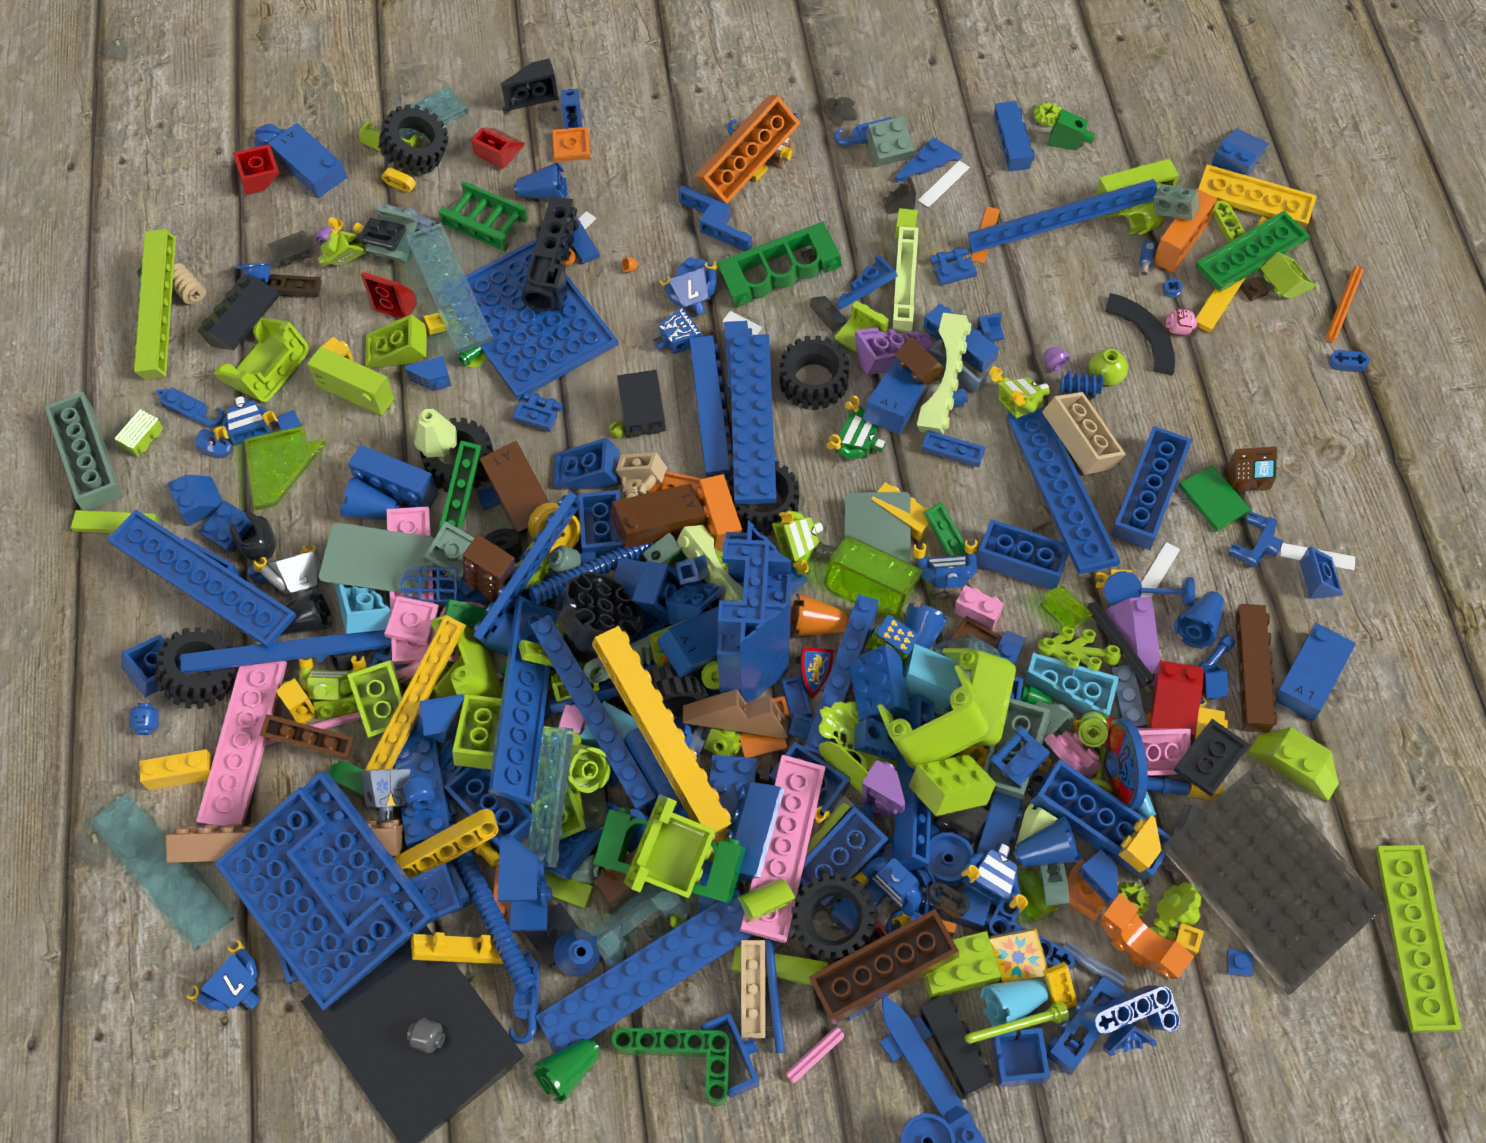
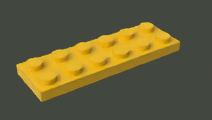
(1257, 195)

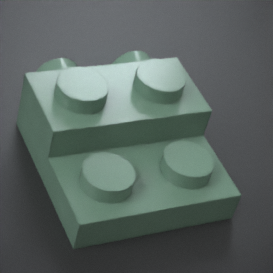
(448, 550)

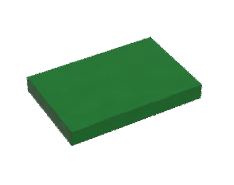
(1214, 498)

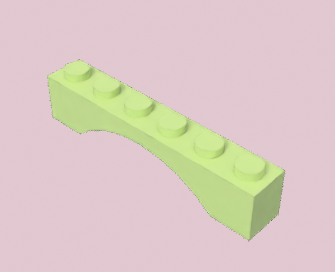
(905, 281)
(935, 411)
(697, 542)

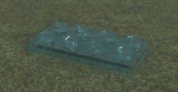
(442, 103)

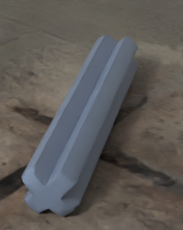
(1094, 965)

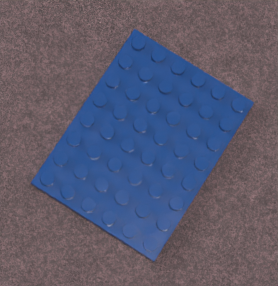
(532, 344)

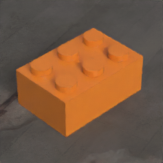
(719, 509)

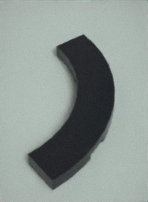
(1150, 327)

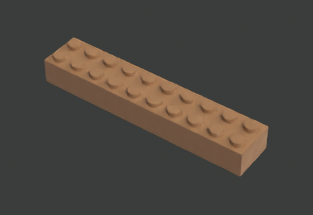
(211, 842)

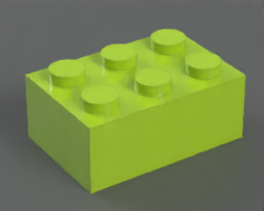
(376, 695)
(476, 732)
(952, 785)
(970, 971)

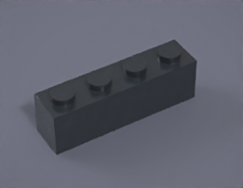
(960, 1057)

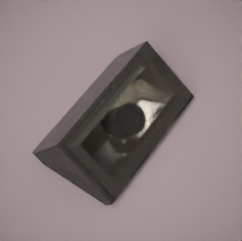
(827, 313)

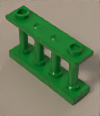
(482, 231)

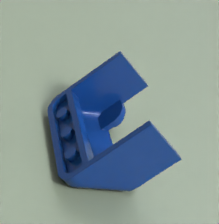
(524, 885)

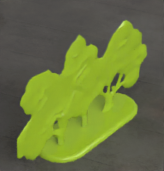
(843, 718)

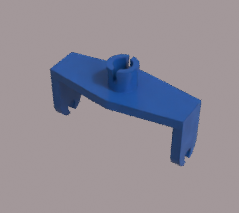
(744, 1048)

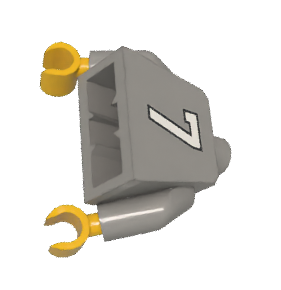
(292, 573)

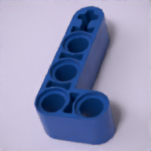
(1007, 921)
(1148, 1007)

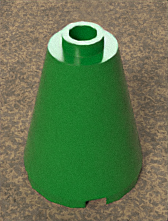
(566, 1068)

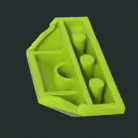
(1298, 760)

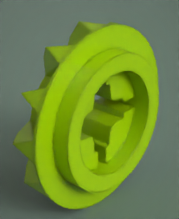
(1050, 118)
(1142, 897)

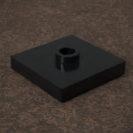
(544, 941)

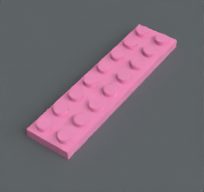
(417, 522)
(240, 745)
(788, 841)

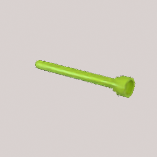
(1056, 1013)

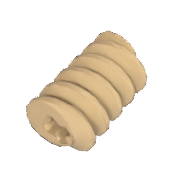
(186, 285)

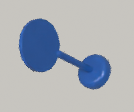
(1126, 585)

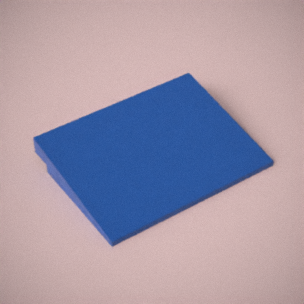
(325, 889)

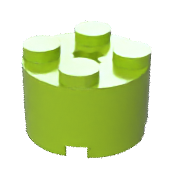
(587, 769)

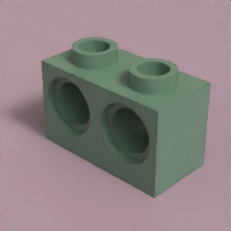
(1176, 202)
(1054, 884)

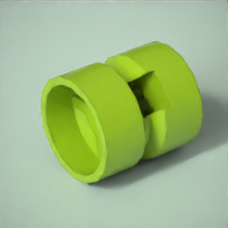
(1093, 729)

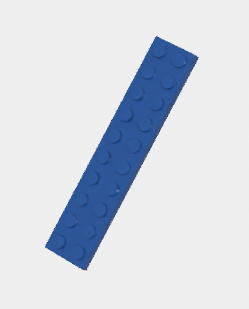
(752, 420)
(1063, 493)
(202, 578)
(520, 711)
(644, 975)

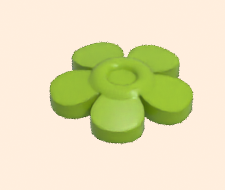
(1163, 930)

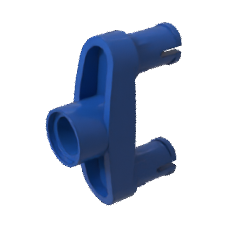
(1266, 544)

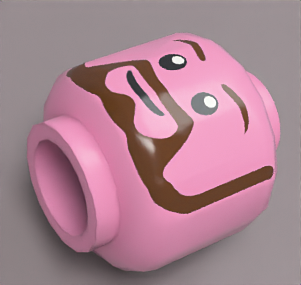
(1181, 322)

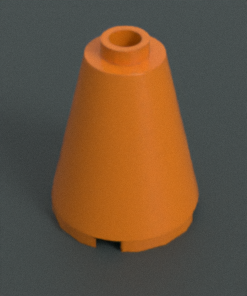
(816, 617)

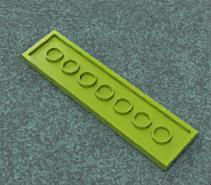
(1417, 939)

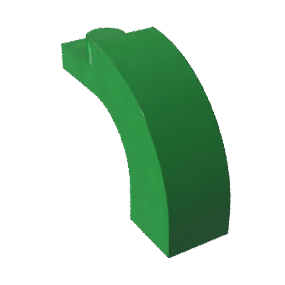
(348, 778)

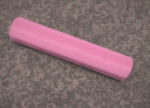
(814, 1054)

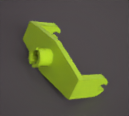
(371, 137)

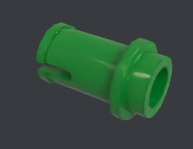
(467, 356)

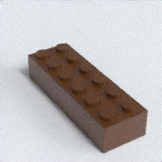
(884, 966)

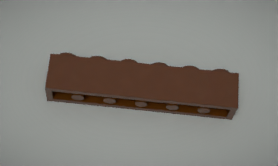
(1254, 668)

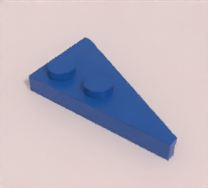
(931, 156)
(868, 281)

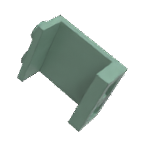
(403, 249)

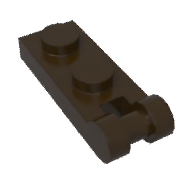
(296, 285)

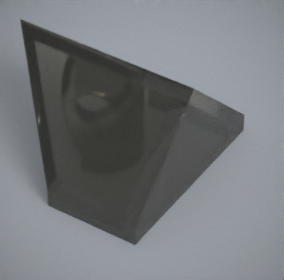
(902, 197)

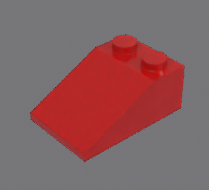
(389, 296)
(1176, 696)

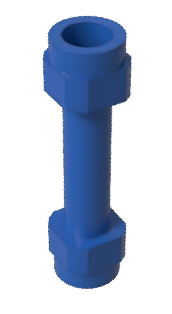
(1224, 645)

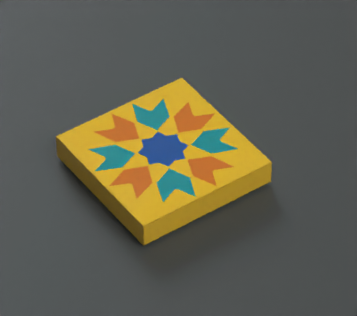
(1019, 955)

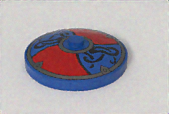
(1126, 763)

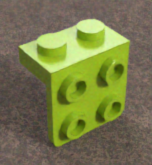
(861, 318)

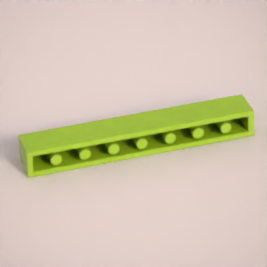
(155, 304)

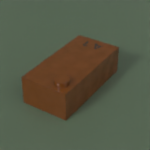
(513, 484)
(655, 514)
(613, 890)

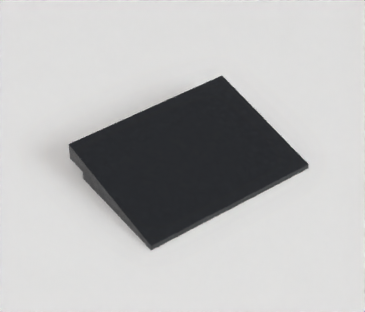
(407, 1086)

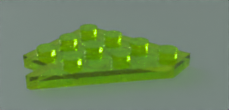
(277, 463)

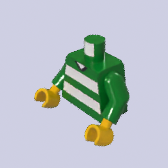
(857, 435)

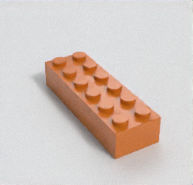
(747, 149)

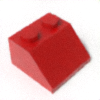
(256, 168)

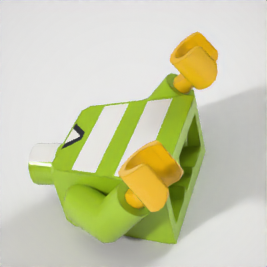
(341, 245)
(1019, 395)
(797, 538)
(327, 683)

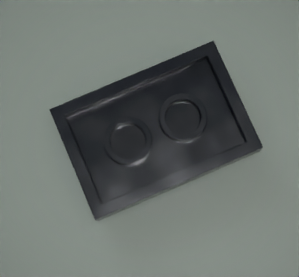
(1211, 757)

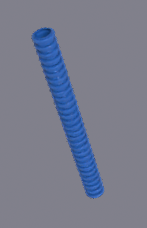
(598, 565)
(494, 921)

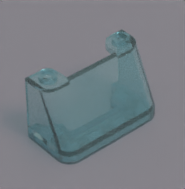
(610, 931)

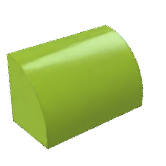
(766, 899)

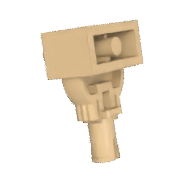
(640, 472)

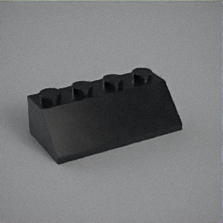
(237, 313)

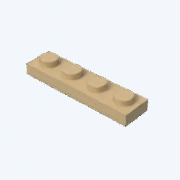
(753, 988)

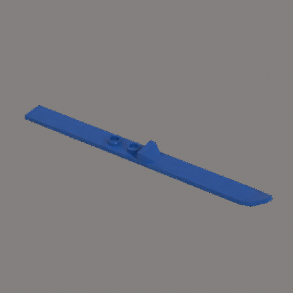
(282, 651)
(929, 1073)

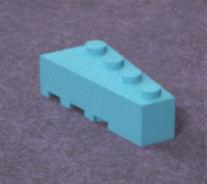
(1074, 687)

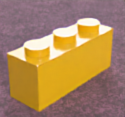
(916, 520)
(176, 769)

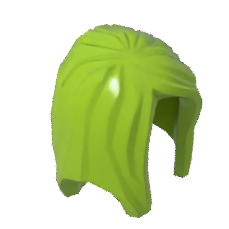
(1142, 218)

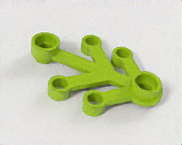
(1054, 647)

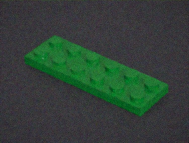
(1251, 251)

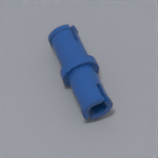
(1167, 786)

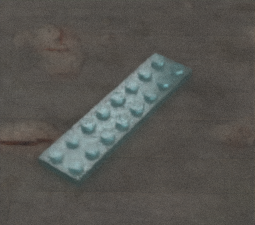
(449, 288)
(172, 884)

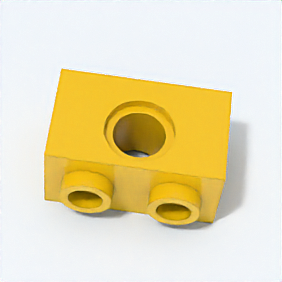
(296, 701)

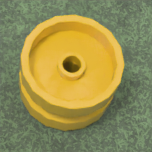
(537, 522)

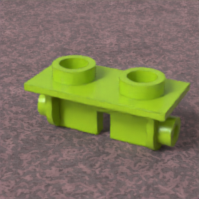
(335, 708)

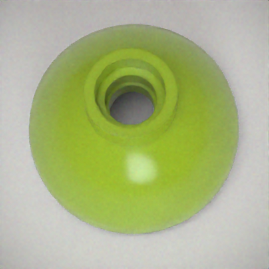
(1109, 364)

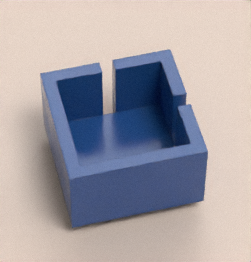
(1020, 1060)

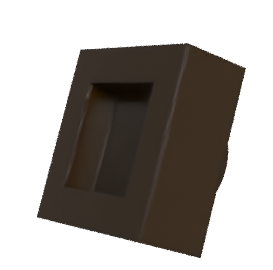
(1254, 289)
(764, 771)

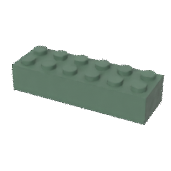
(83, 452)

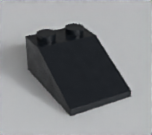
(530, 86)

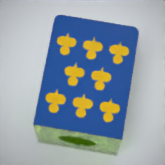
(893, 635)

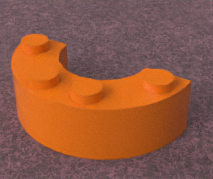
(1142, 944)

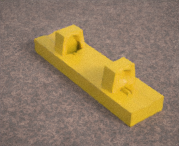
(454, 948)

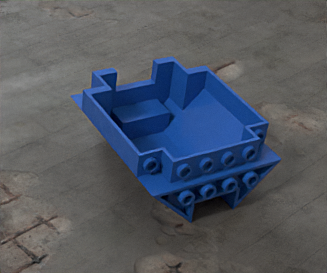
(755, 630)

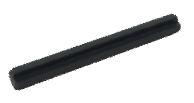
(1118, 640)

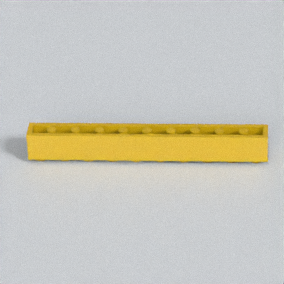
(660, 731)

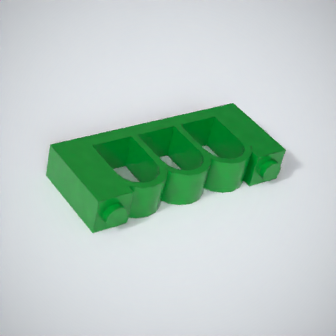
(816, 236)
(615, 843)

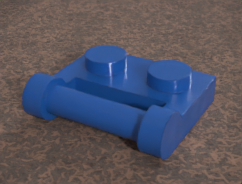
(1025, 761)

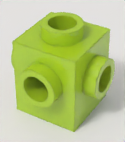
(723, 742)

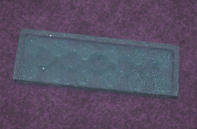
(550, 794)

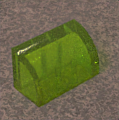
(1065, 608)
(1031, 888)

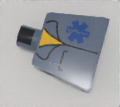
(384, 789)

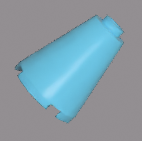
(1013, 999)

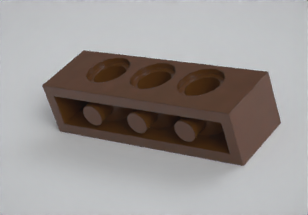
(307, 736)

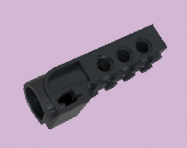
(546, 280)

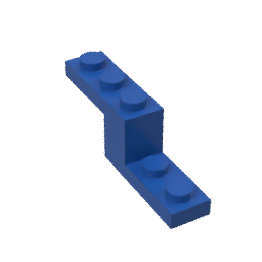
(715, 218)

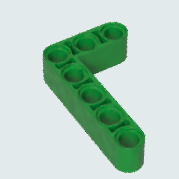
(682, 1049)

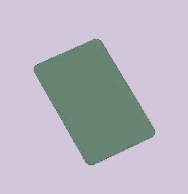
(876, 525)
(373, 557)

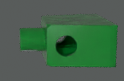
(1069, 131)

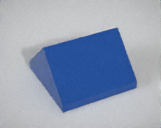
(1320, 574)

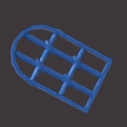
(420, 589)

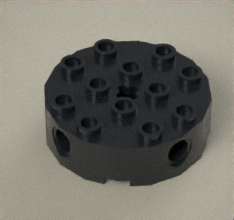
(594, 606)

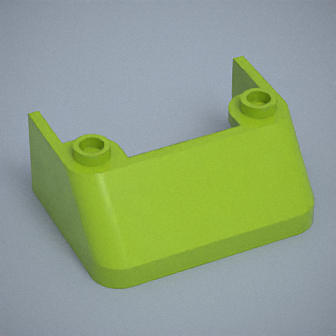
(993, 683)
(944, 735)

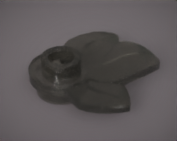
(840, 110)

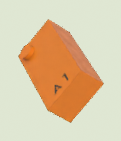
(1183, 234)

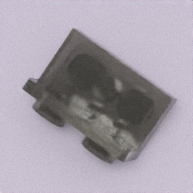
(291, 248)

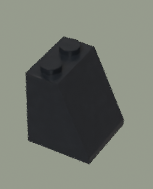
(641, 403)

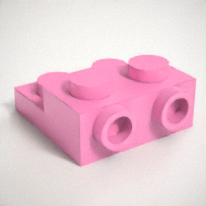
(1074, 753)

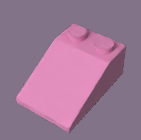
(1164, 748)

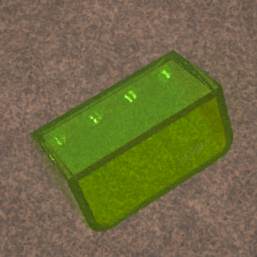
(872, 573)

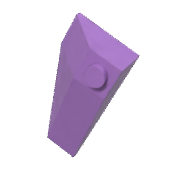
(878, 349)
(1138, 626)
(883, 790)

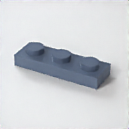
(1129, 695)

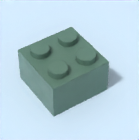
(889, 141)

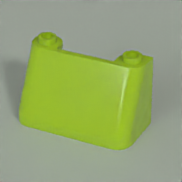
(269, 362)
(478, 674)

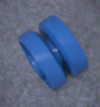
(949, 848)
(929, 1128)

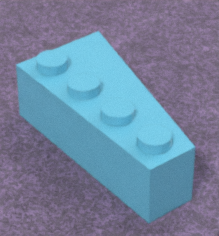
(361, 608)

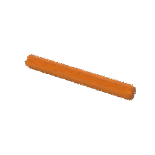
(1344, 304)

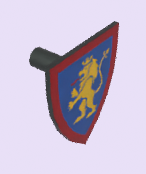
(814, 667)

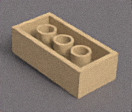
(1083, 433)

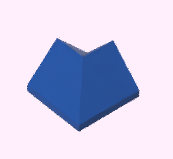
(439, 717)

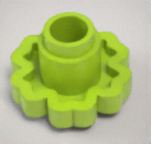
(1180, 905)

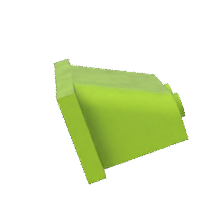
(670, 851)

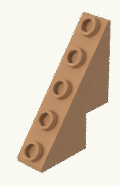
(732, 713)

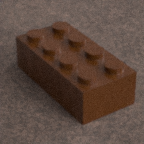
(486, 567)

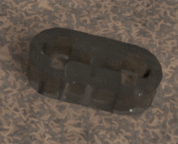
(948, 900)

